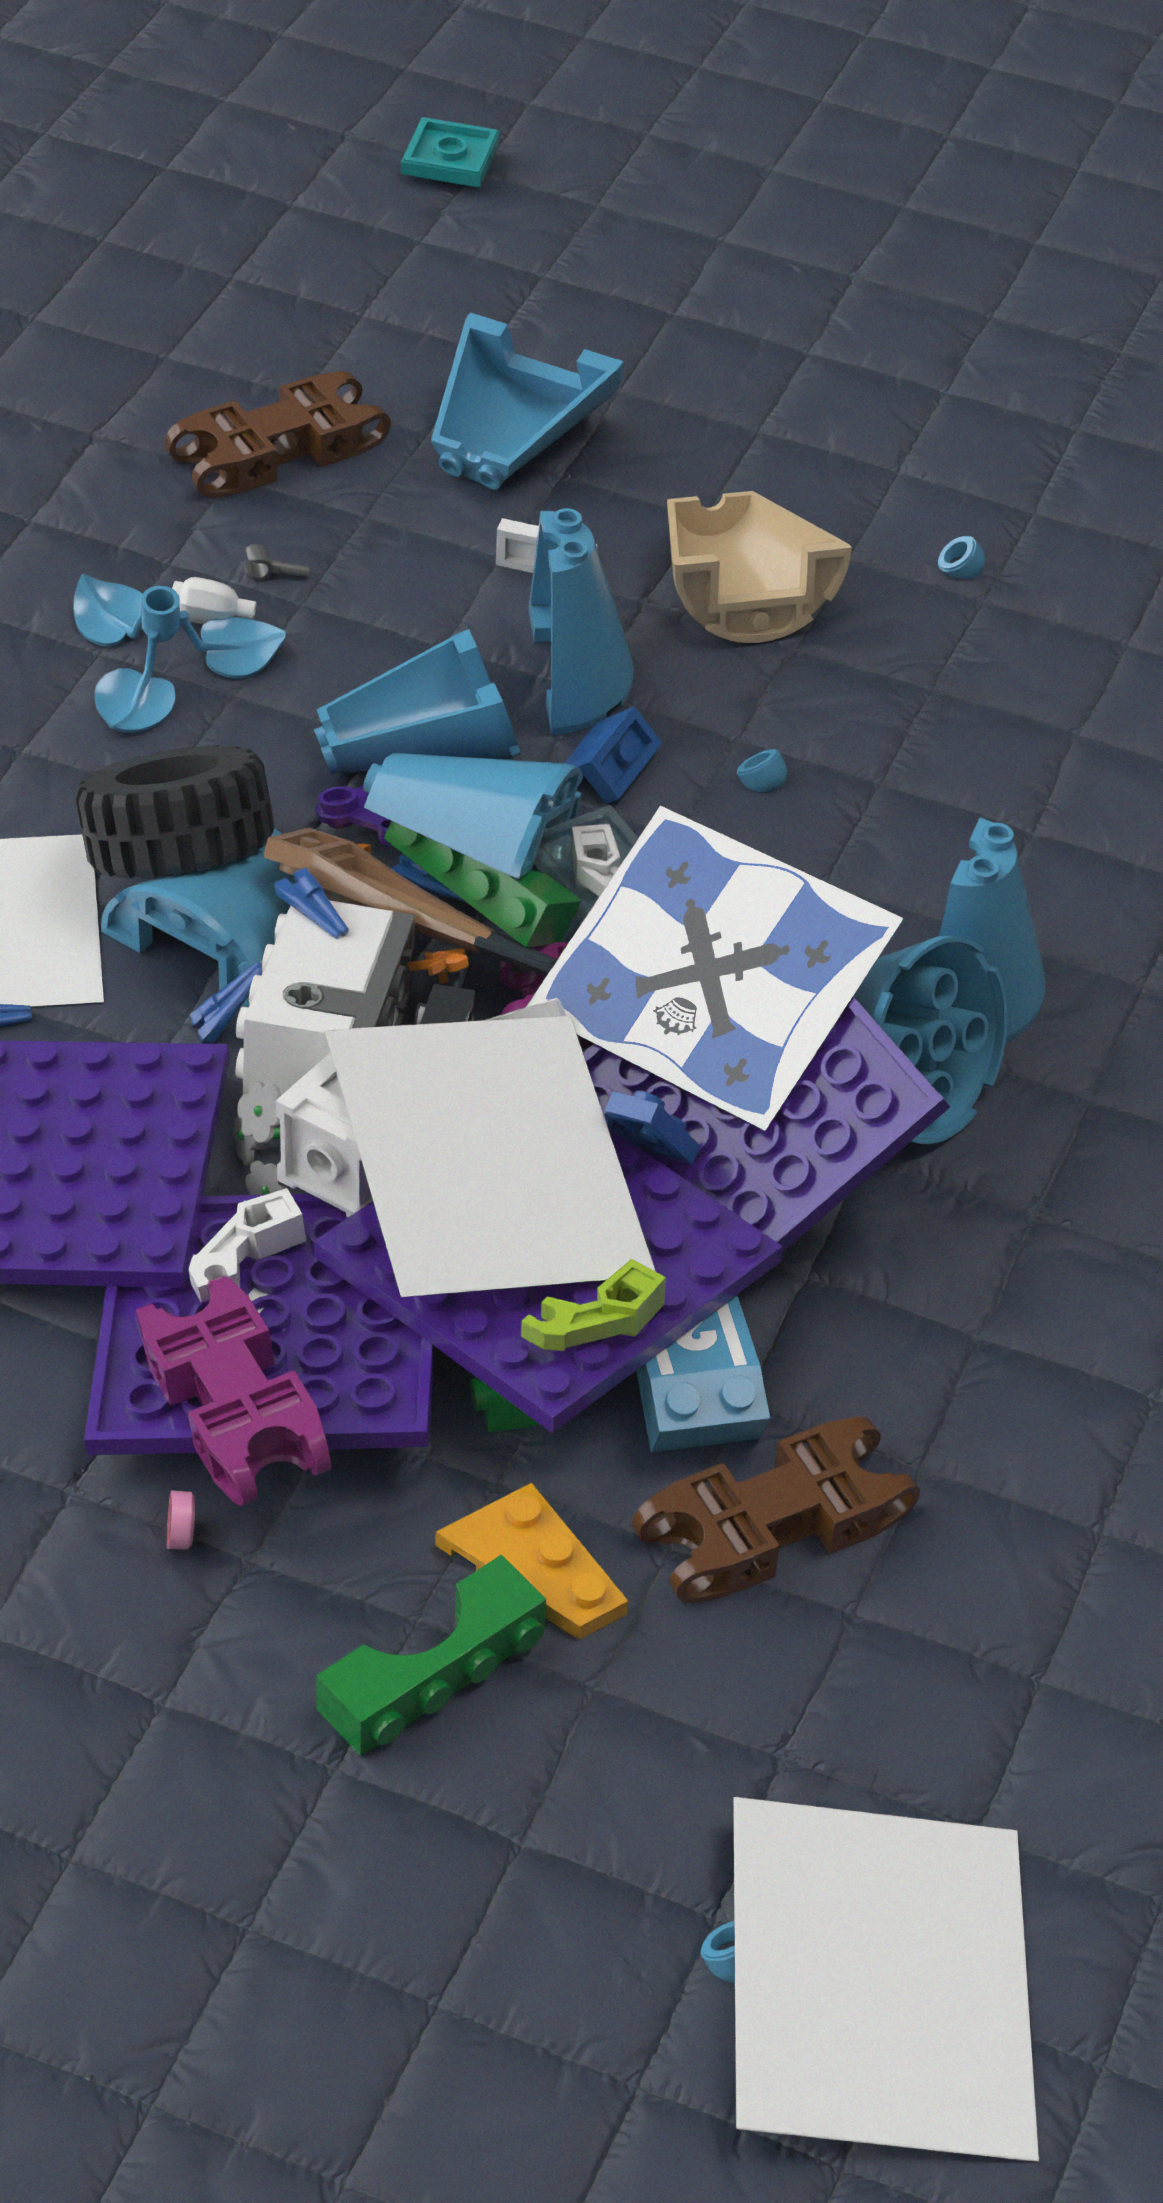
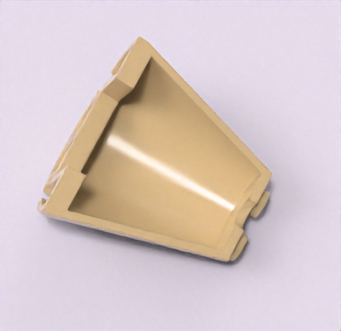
(752, 566)

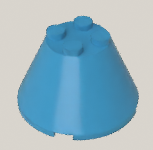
(946, 1018)

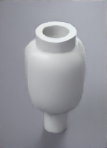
(211, 599)

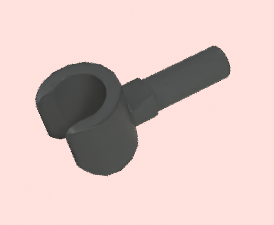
(261, 565)

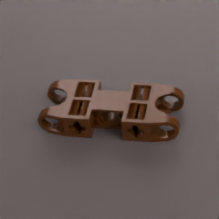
(277, 434)
(747, 1522)

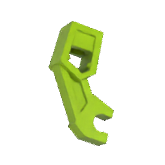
(622, 1307)

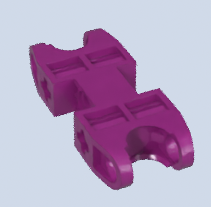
(242, 1414)

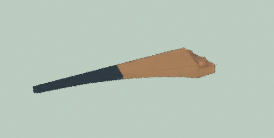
(360, 879)

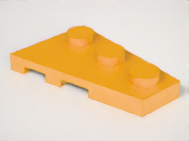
(545, 1553)

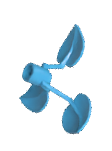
(140, 702)

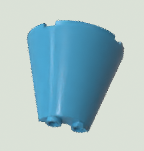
(509, 406)
(579, 617)
(422, 707)
(476, 804)
(992, 909)
(217, 910)

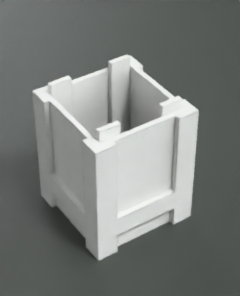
(319, 1141)

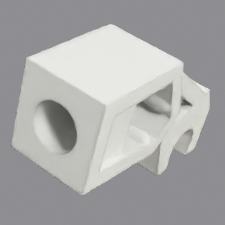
(594, 856)
(255, 1231)

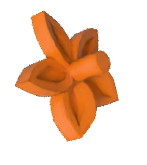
(441, 963)

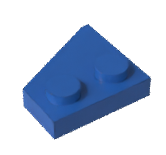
(650, 1126)

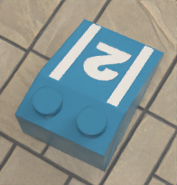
(705, 1386)

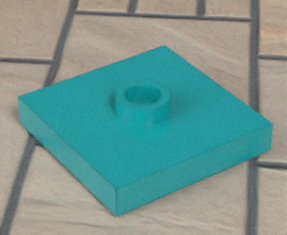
(450, 152)

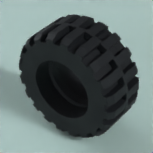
(175, 811)

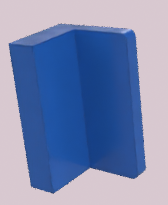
(615, 753)

